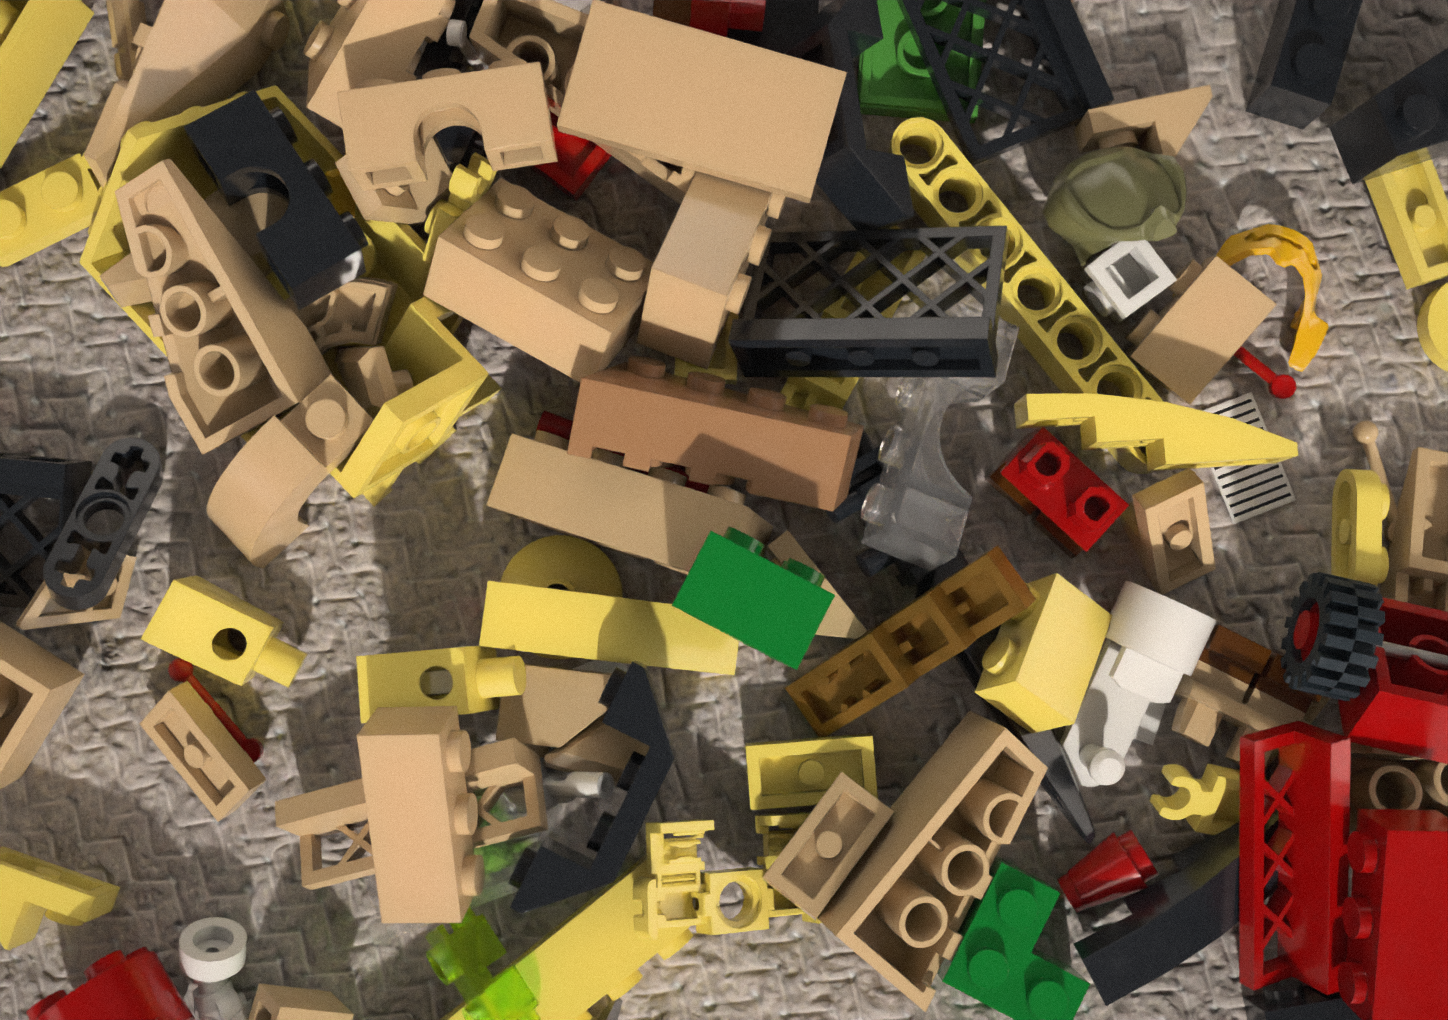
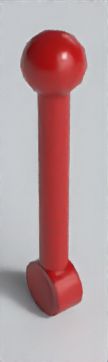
(1279, 386)
(182, 671)

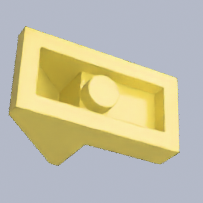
(36, 885)

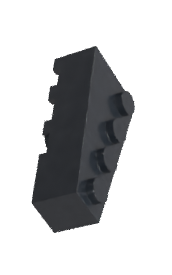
(1398, 124)

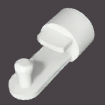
(1142, 661)

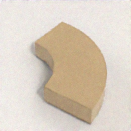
(349, 313)

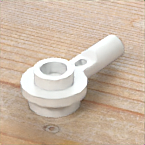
(564, 787)

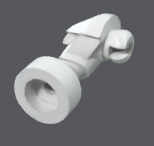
(209, 955)

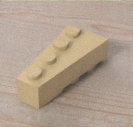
(935, 855)

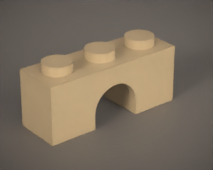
(392, 122)

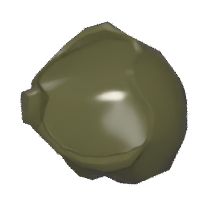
(1116, 198)

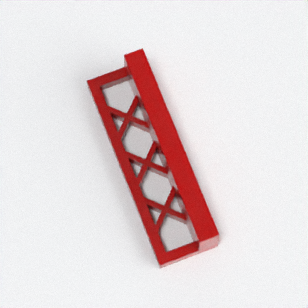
(1306, 850)

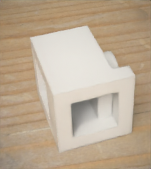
(1117, 283)

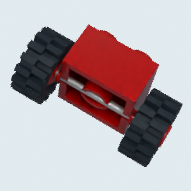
(1377, 659)

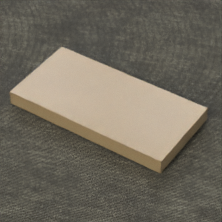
(701, 101)

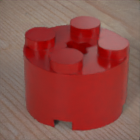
(118, 990)

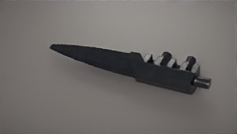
(1059, 778)

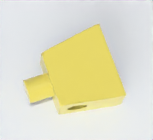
(197, 625)
(454, 676)

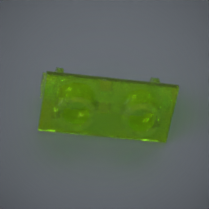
(464, 960)

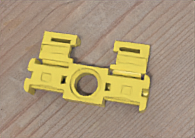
(679, 880)

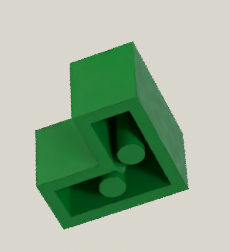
(754, 598)
(999, 956)

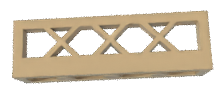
(344, 809)

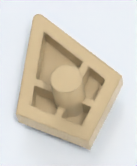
(369, 376)
(45, 612)
(596, 750)

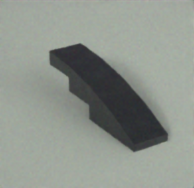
(1171, 916)

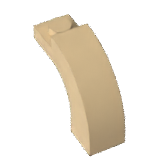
(281, 466)

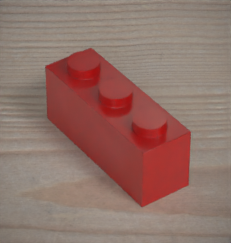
(1397, 916)

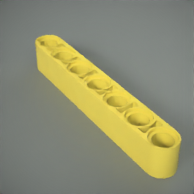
(1024, 266)

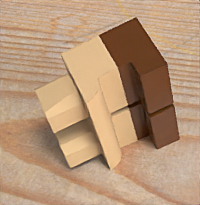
(1239, 685)

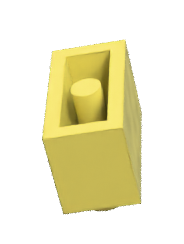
(1045, 656)

